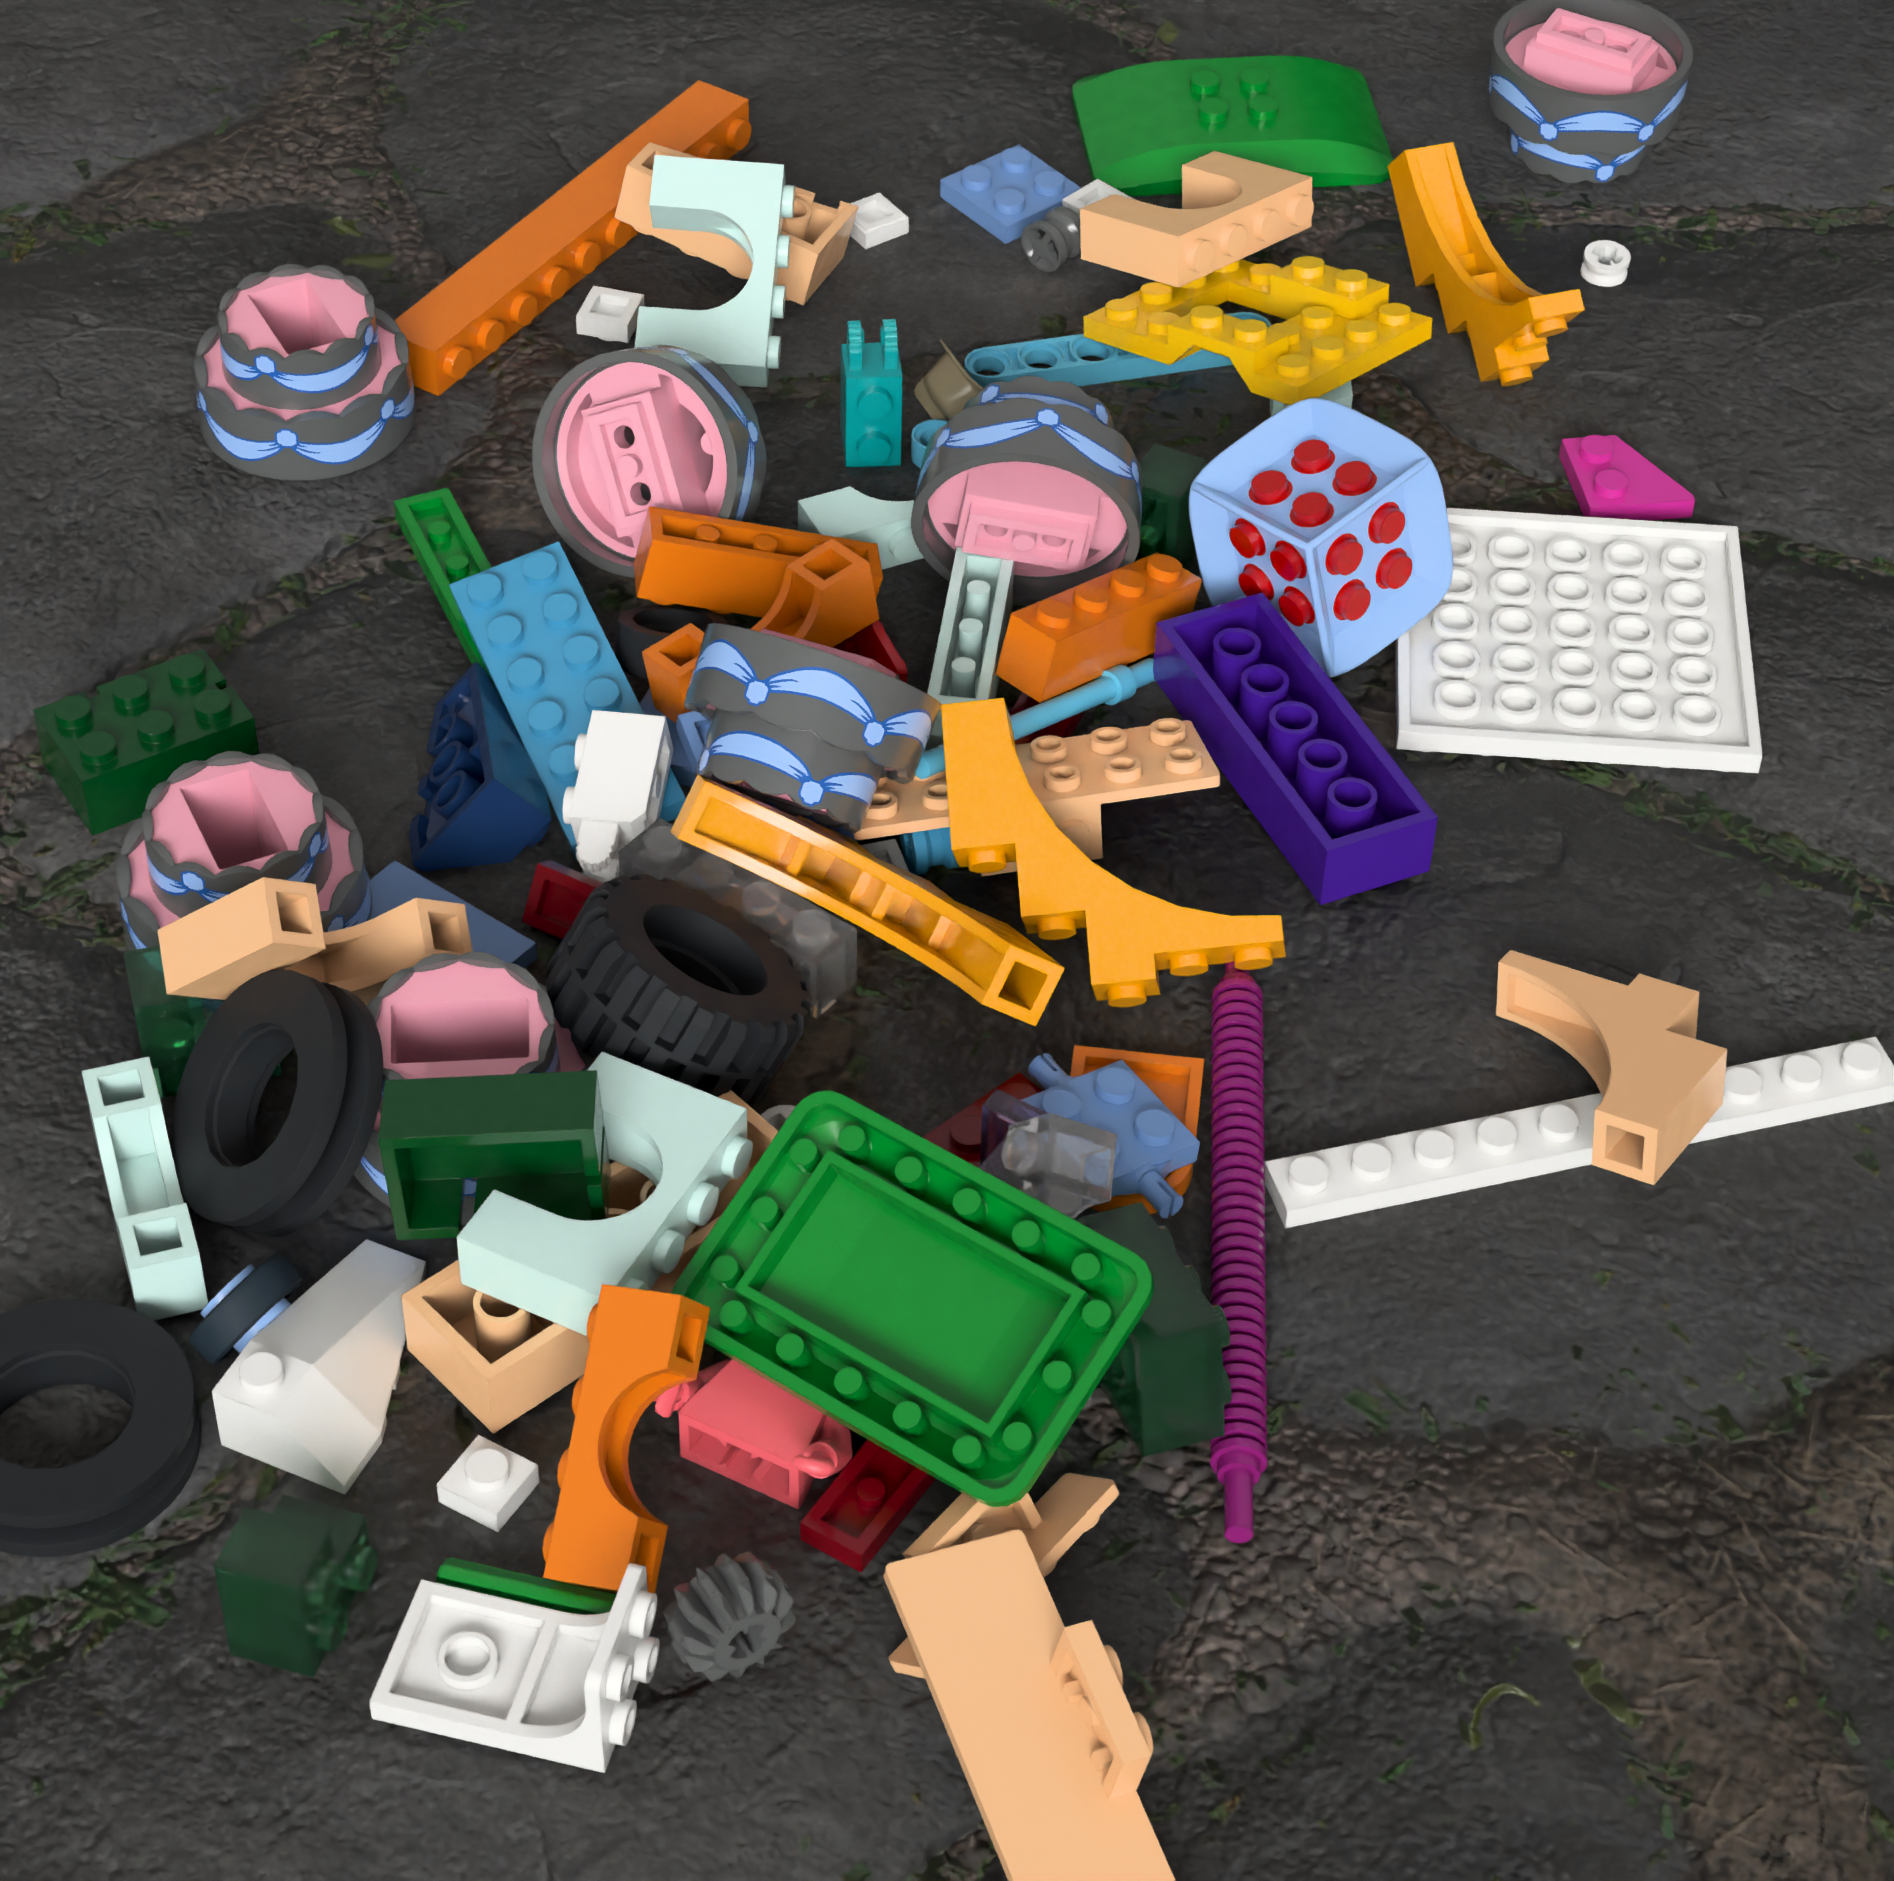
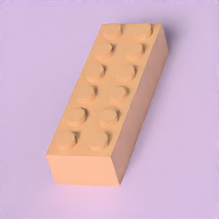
(510, 1359)

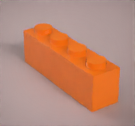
(724, 561)
(1094, 626)

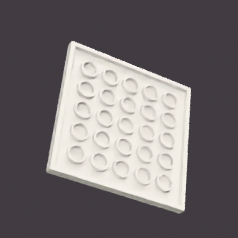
(1584, 645)

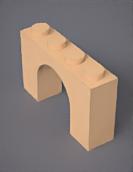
(1225, 215)
(280, 927)

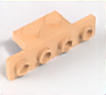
(1049, 1526)

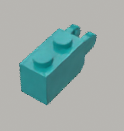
(871, 397)

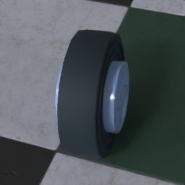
(244, 1308)

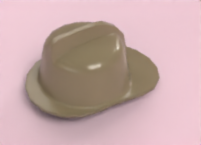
(946, 387)

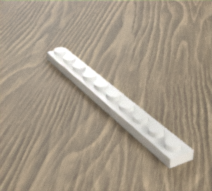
(1560, 1136)

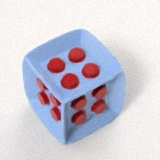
(1330, 524)

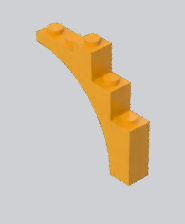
(1474, 285)
(1061, 889)
(899, 907)

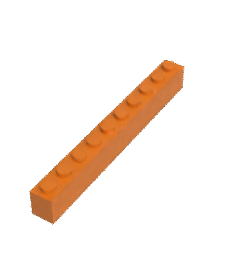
(556, 243)

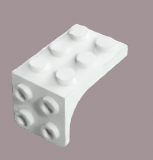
(521, 1671)

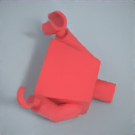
(755, 1432)

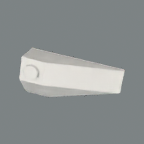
(323, 1372)

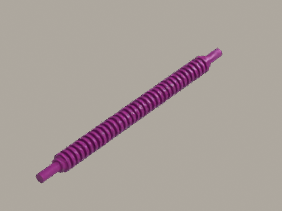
(1239, 1239)

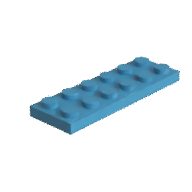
(548, 664)

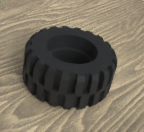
(678, 987)

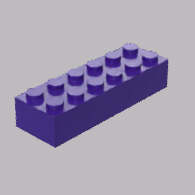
(1294, 748)

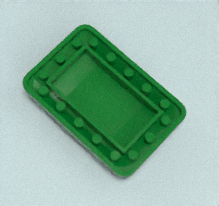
(1264, 109)
(915, 1297)

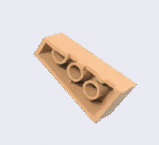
(815, 231)

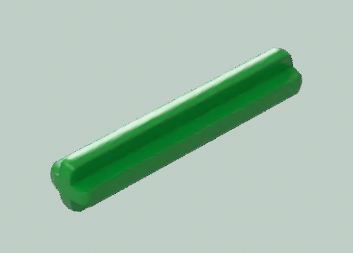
(523, 1587)

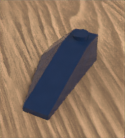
(481, 786)

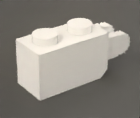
(617, 787)

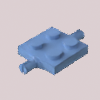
(1116, 1100)

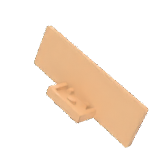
(1068, 779)
(1031, 1713)

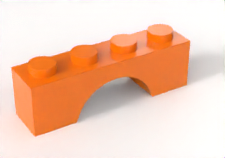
(821, 600)
(635, 1353)

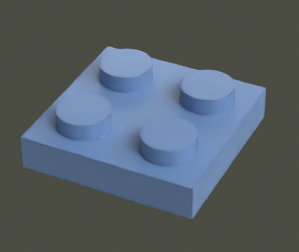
(1007, 191)

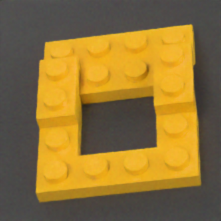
(1331, 334)

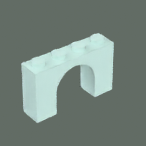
(748, 207)
(557, 1264)

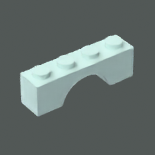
(862, 518)
(145, 1190)

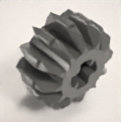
(729, 1616)

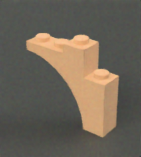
(1635, 1046)

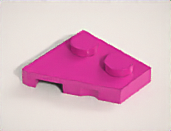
(1620, 482)

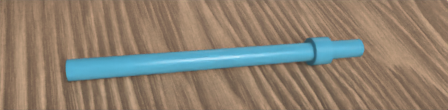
(1111, 688)

